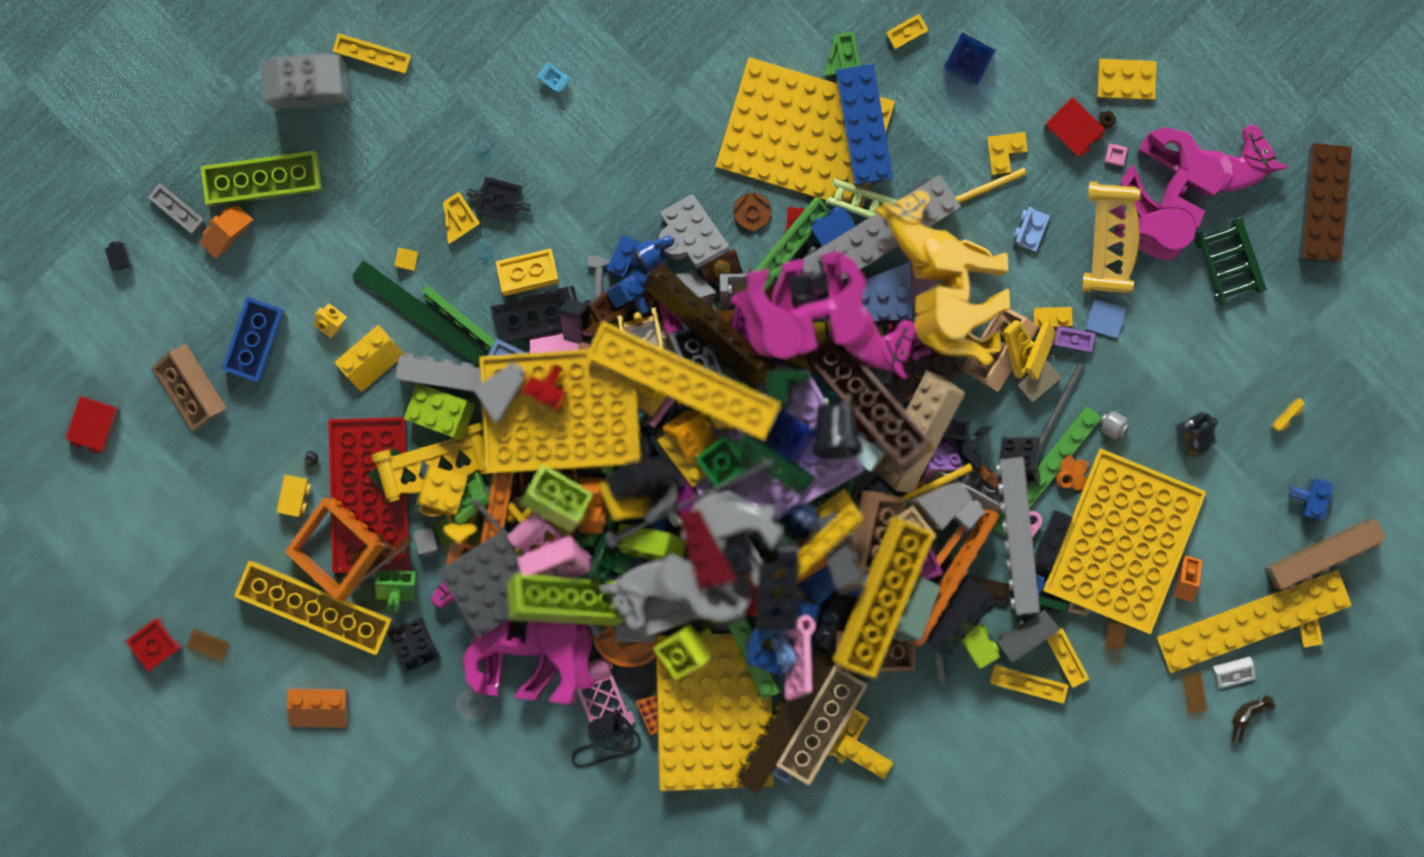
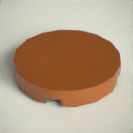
(752, 211)

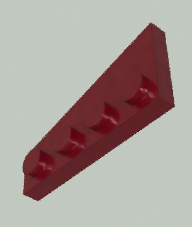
(706, 555)

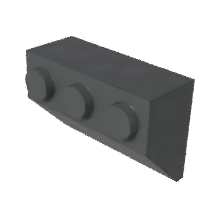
(1026, 635)

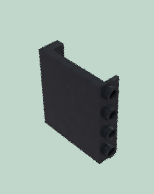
(962, 614)

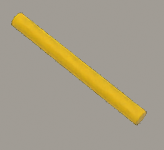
(991, 185)
(939, 482)

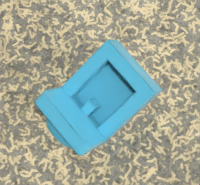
(553, 77)

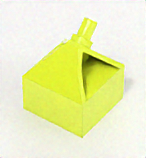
(683, 651)

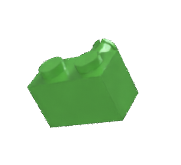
(395, 587)

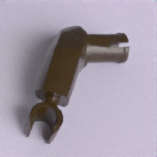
(1245, 713)

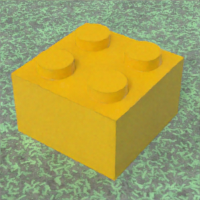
(441, 490)

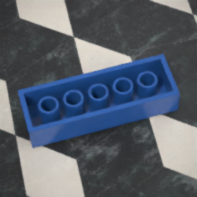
(864, 124)

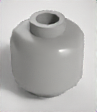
(1114, 425)

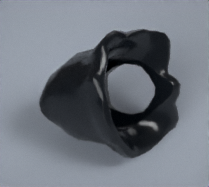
(1197, 437)
(602, 732)

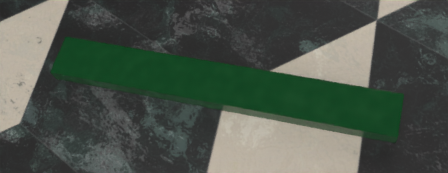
(419, 312)

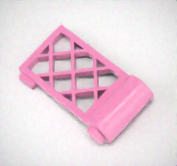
(531, 530)
(804, 627)
(601, 670)

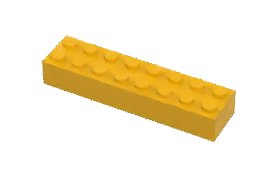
(883, 596)
(313, 607)

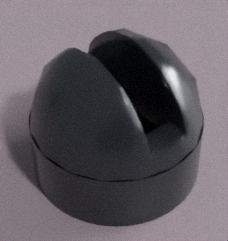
(311, 458)

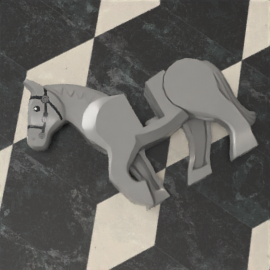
(675, 579)

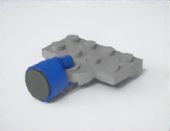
(687, 234)

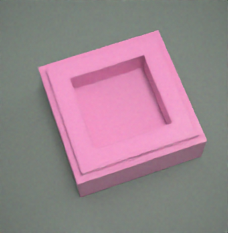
(1116, 155)

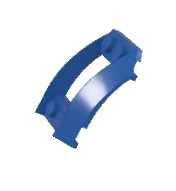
(767, 659)

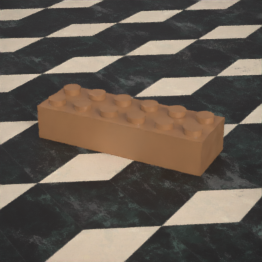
(1326, 553)

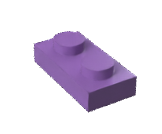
(1074, 339)

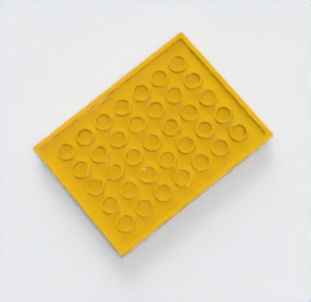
(790, 132)
(591, 430)
(1124, 541)
(709, 719)

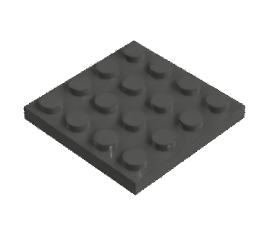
(480, 582)

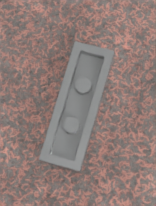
(176, 208)

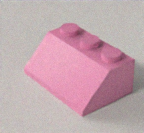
(550, 343)
(555, 560)

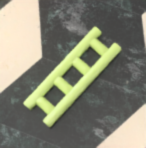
(859, 192)

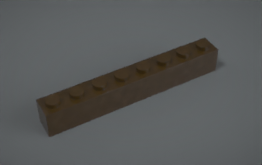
(708, 325)
(782, 727)

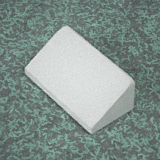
(1234, 672)

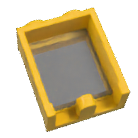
(644, 328)

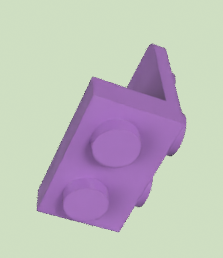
(943, 459)

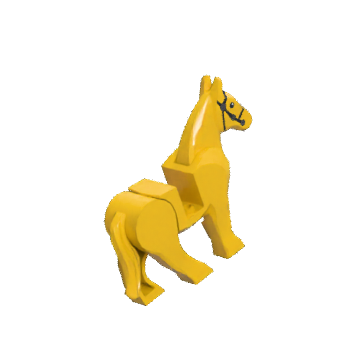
(945, 311)

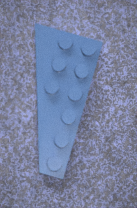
(887, 295)

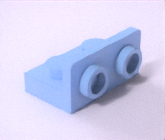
(1031, 229)

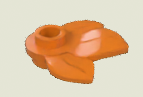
(1074, 471)

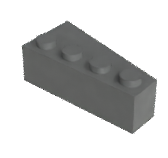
(843, 561)

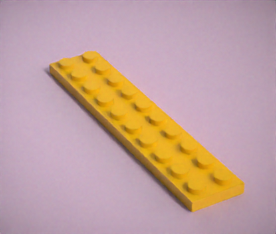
(683, 380)
(1254, 621)

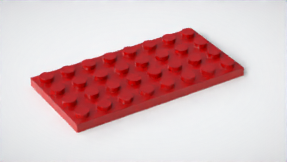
(349, 464)

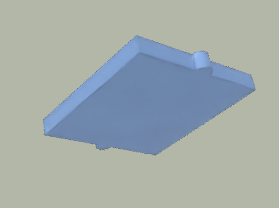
(1106, 318)

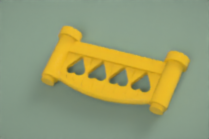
(1108, 198)
(391, 467)

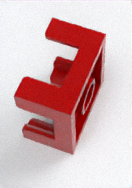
(153, 644)

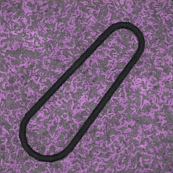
(605, 759)

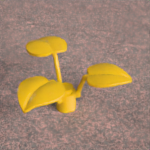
(457, 532)

